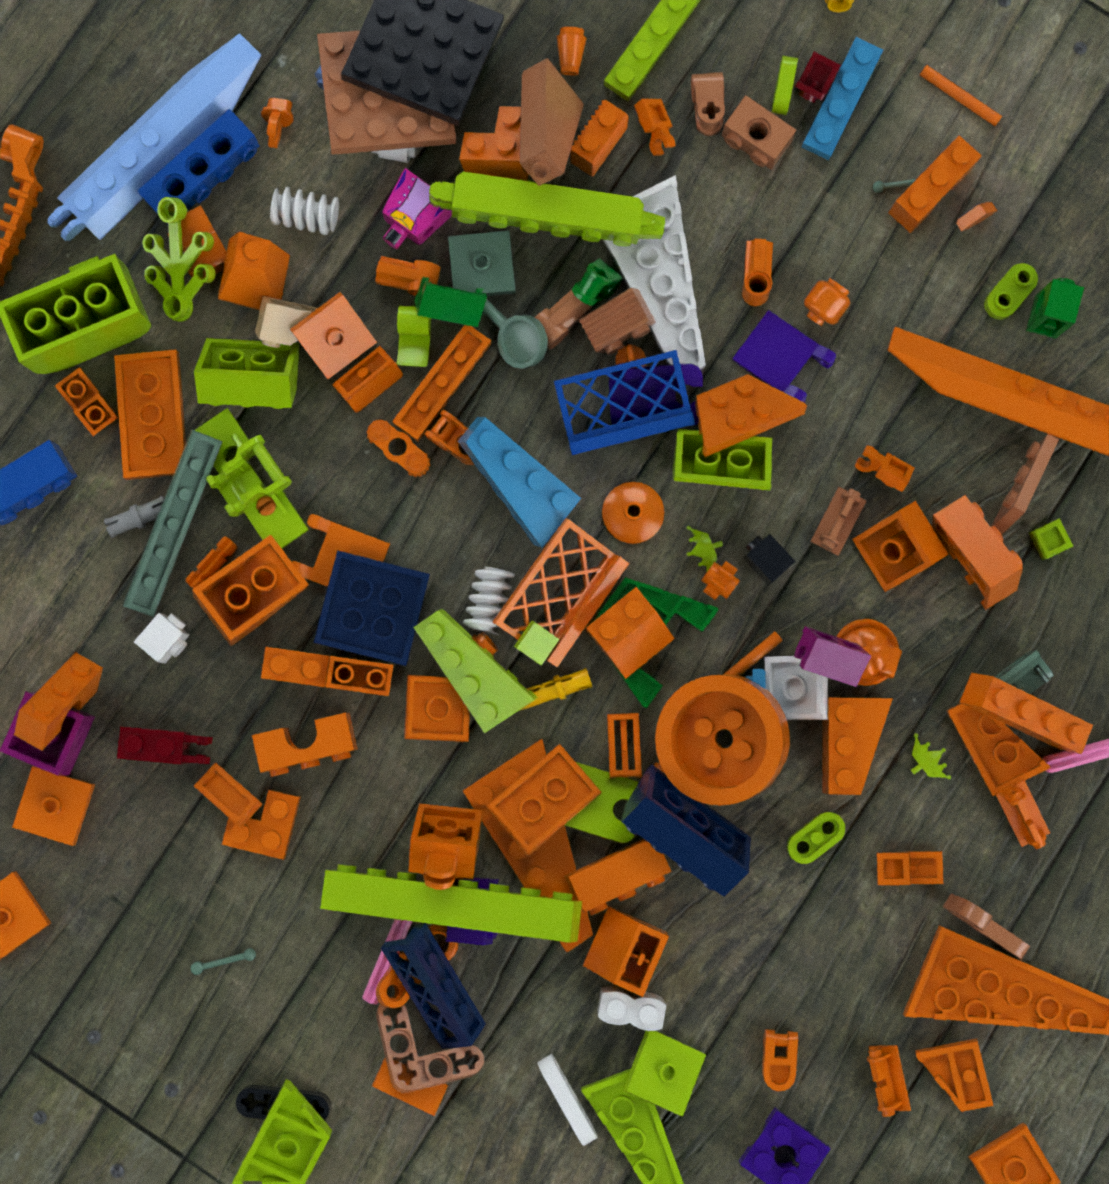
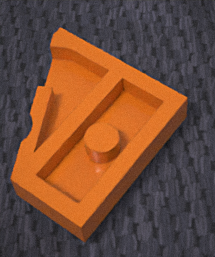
(959, 1072)

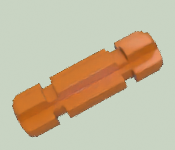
(211, 562)

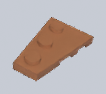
(1025, 483)

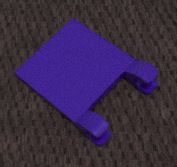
(778, 353)

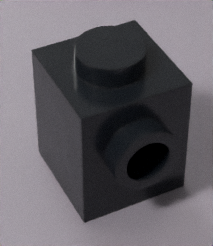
(768, 558)

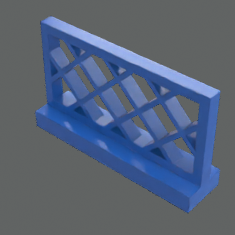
(630, 429)

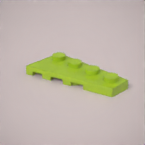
(478, 679)

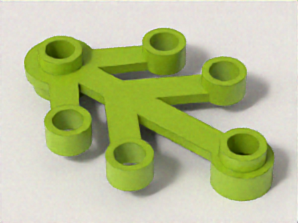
(178, 298)

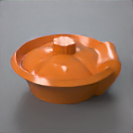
(879, 643)

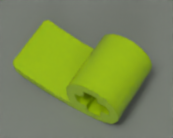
(413, 337)

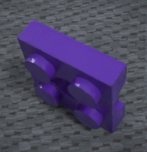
(780, 1131)

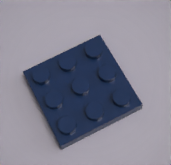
(371, 608)

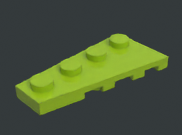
(635, 1129)

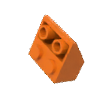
(626, 951)

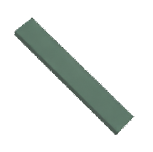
(172, 523)

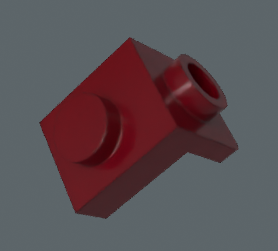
(817, 77)

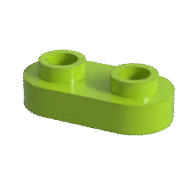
(1012, 290)
(816, 839)

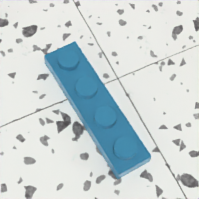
(842, 98)

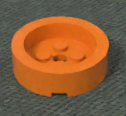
(696, 760)

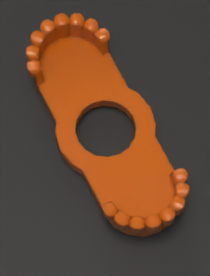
(413, 460)

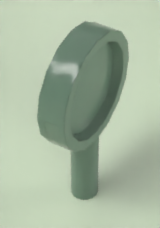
(520, 337)

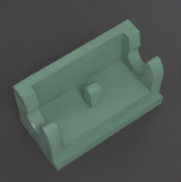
(1027, 672)

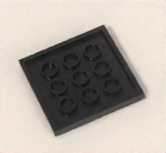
(424, 53)

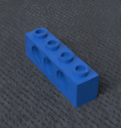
(202, 152)

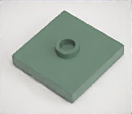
(482, 262)

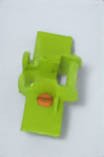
(243, 489)

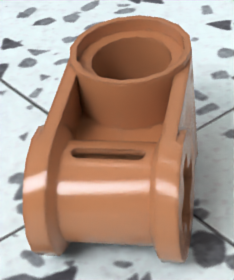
(708, 98)

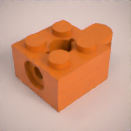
(444, 844)

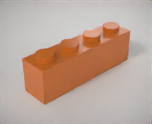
(1026, 713)

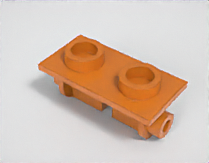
(1023, 815)
(890, 1080)

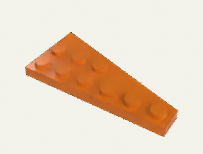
(548, 863)
(988, 987)

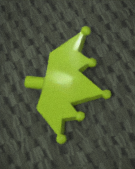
(704, 548)
(928, 760)

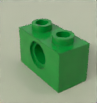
(1055, 308)

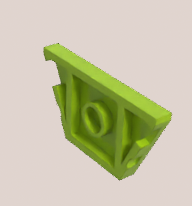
(286, 1142)

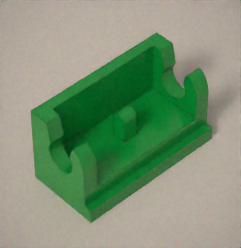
(449, 303)

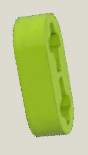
(784, 85)

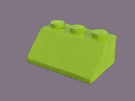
(246, 373)
(740, 465)

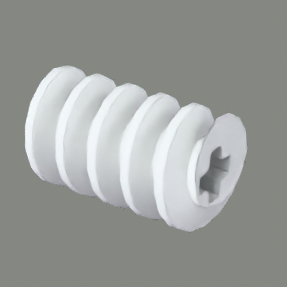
(303, 211)
(488, 599)

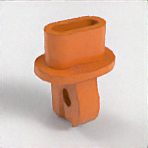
(278, 116)

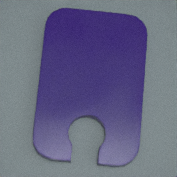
(652, 388)

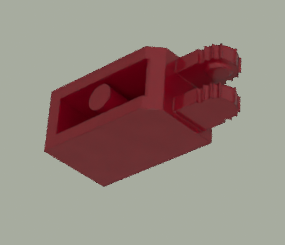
(160, 746)

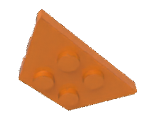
(742, 411)

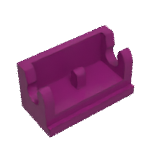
(831, 656)

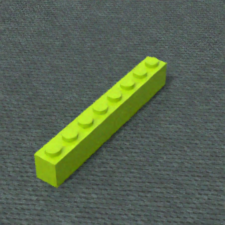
(458, 906)

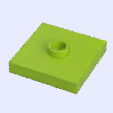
(664, 1072)

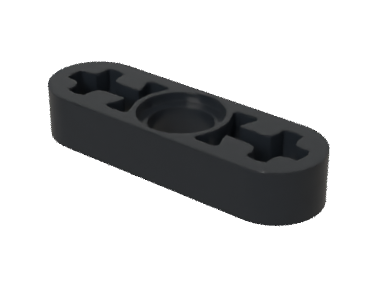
(261, 1094)

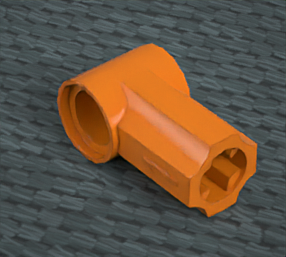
(757, 270)
(405, 274)

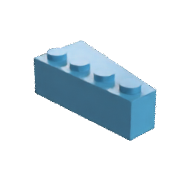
(524, 485)

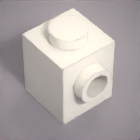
(163, 637)

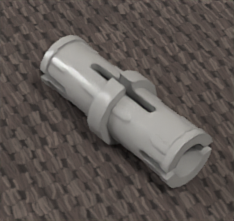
(133, 518)

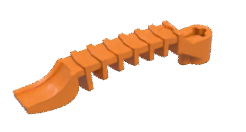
(23, 151)

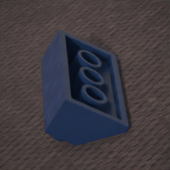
(688, 832)

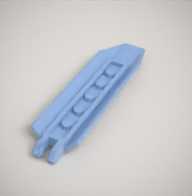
(186, 110)

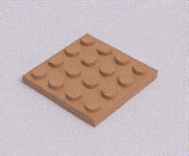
(367, 120)

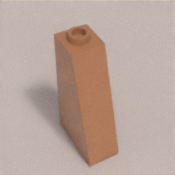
(547, 121)

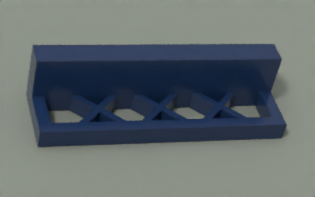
(441, 988)

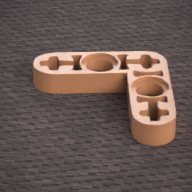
(982, 922)
(420, 1065)

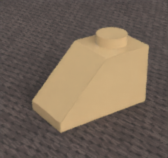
(276, 320)

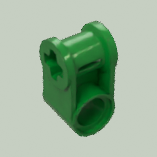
(597, 283)

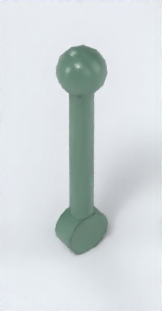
(879, 186)
(198, 967)

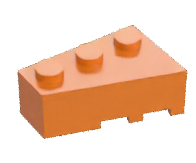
(850, 742)

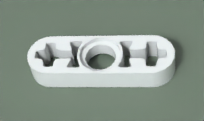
(567, 1099)

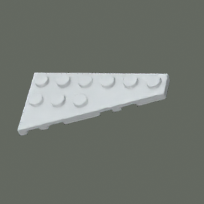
(664, 276)

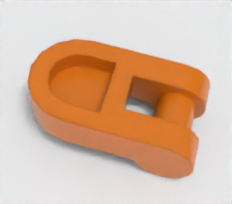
(779, 1071)

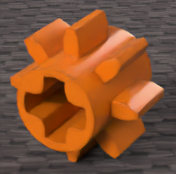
(720, 580)

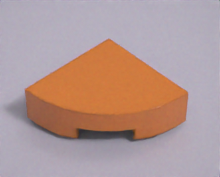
(976, 215)

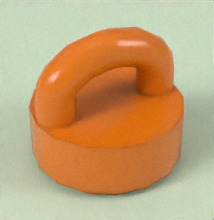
(629, 353)

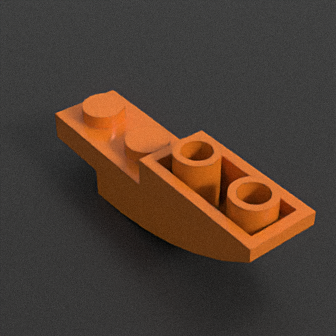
(326, 671)

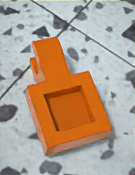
(656, 121)
(889, 469)

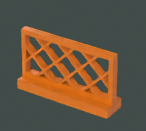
(586, 601)

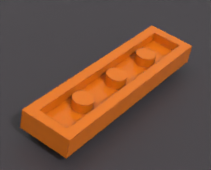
(442, 382)

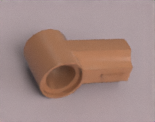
(562, 317)

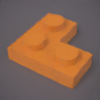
(271, 833)

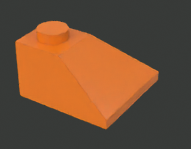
(252, 270)

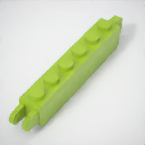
(547, 208)

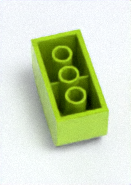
(75, 317)

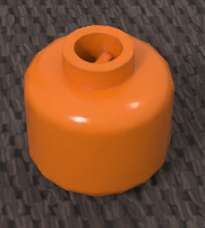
(827, 302)

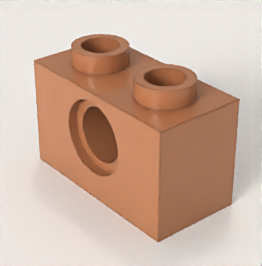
(751, 117)

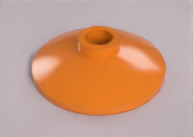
(629, 528)

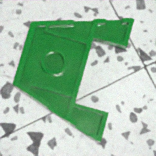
(666, 605)

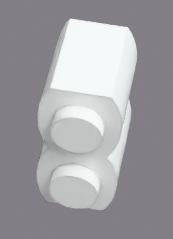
(622, 1007)

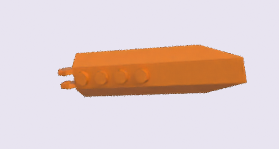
(1004, 391)

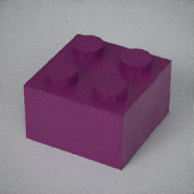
(61, 752)

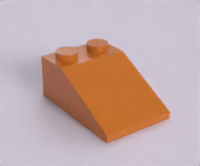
(249, 590)

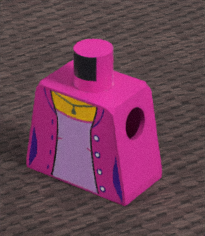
(411, 212)

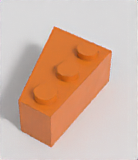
(978, 550)

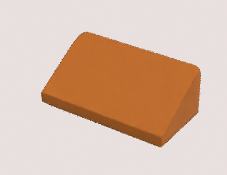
(368, 379)

